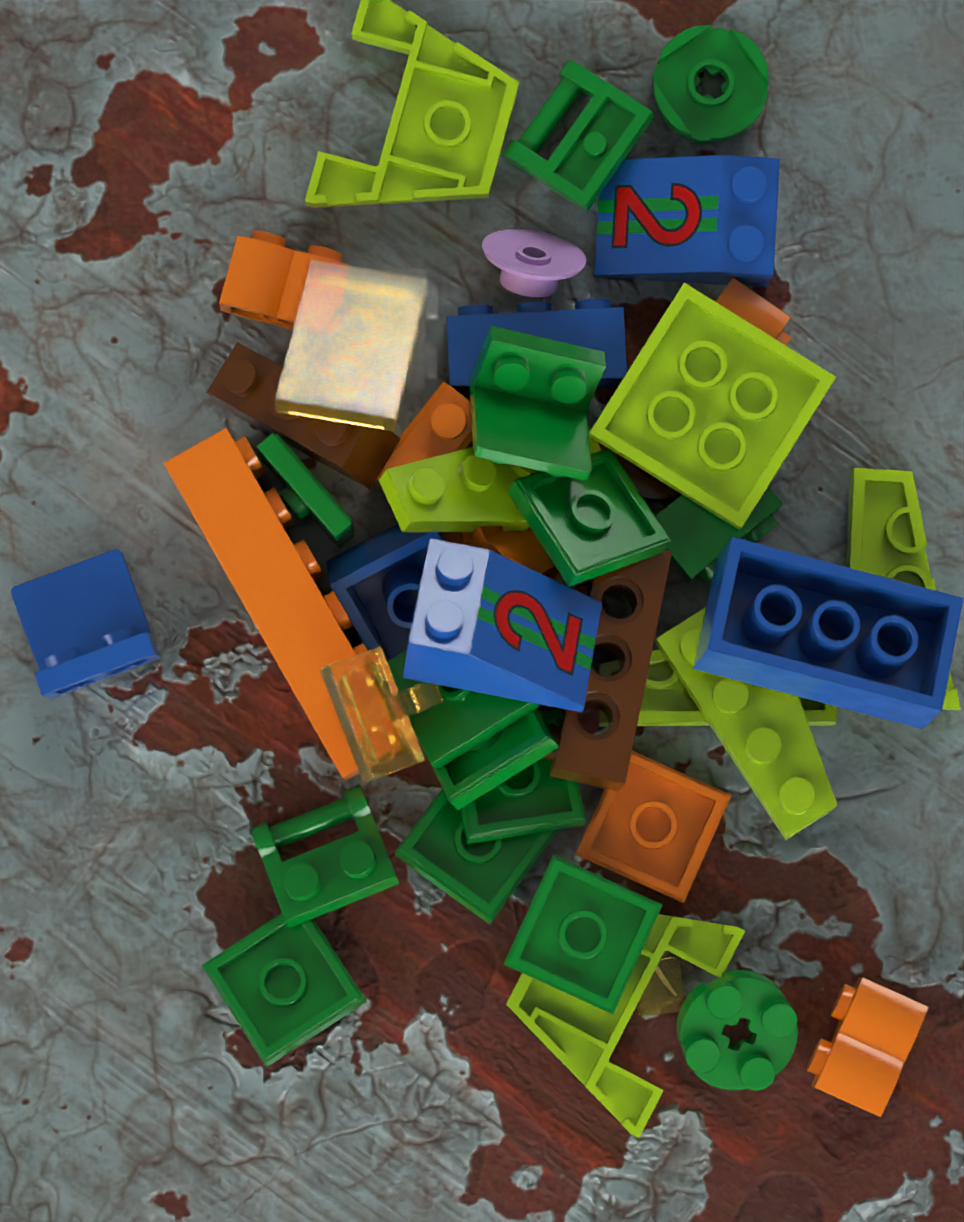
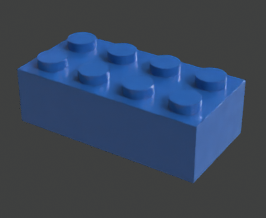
(828, 633)

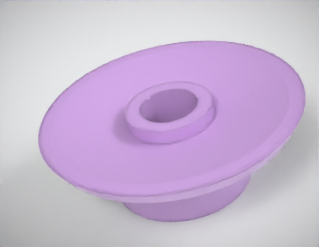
(532, 260)

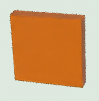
(654, 827)

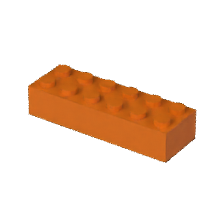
(270, 575)

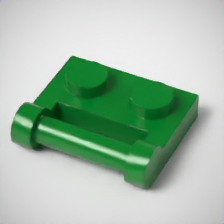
(593, 144)
(331, 873)

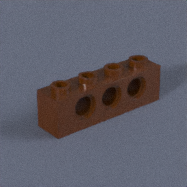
(605, 757)

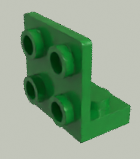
(534, 402)

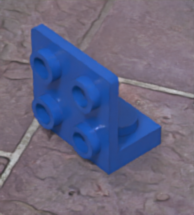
(84, 624)

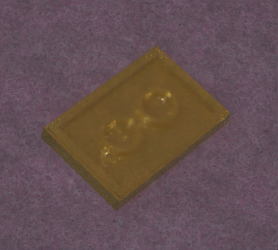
(351, 345)

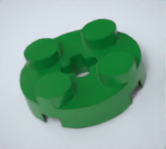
(714, 51)
(724, 1001)

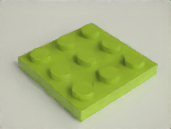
(712, 406)

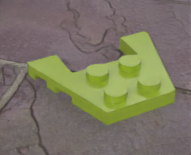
(442, 127)
(587, 1035)

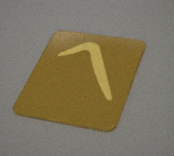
(664, 990)

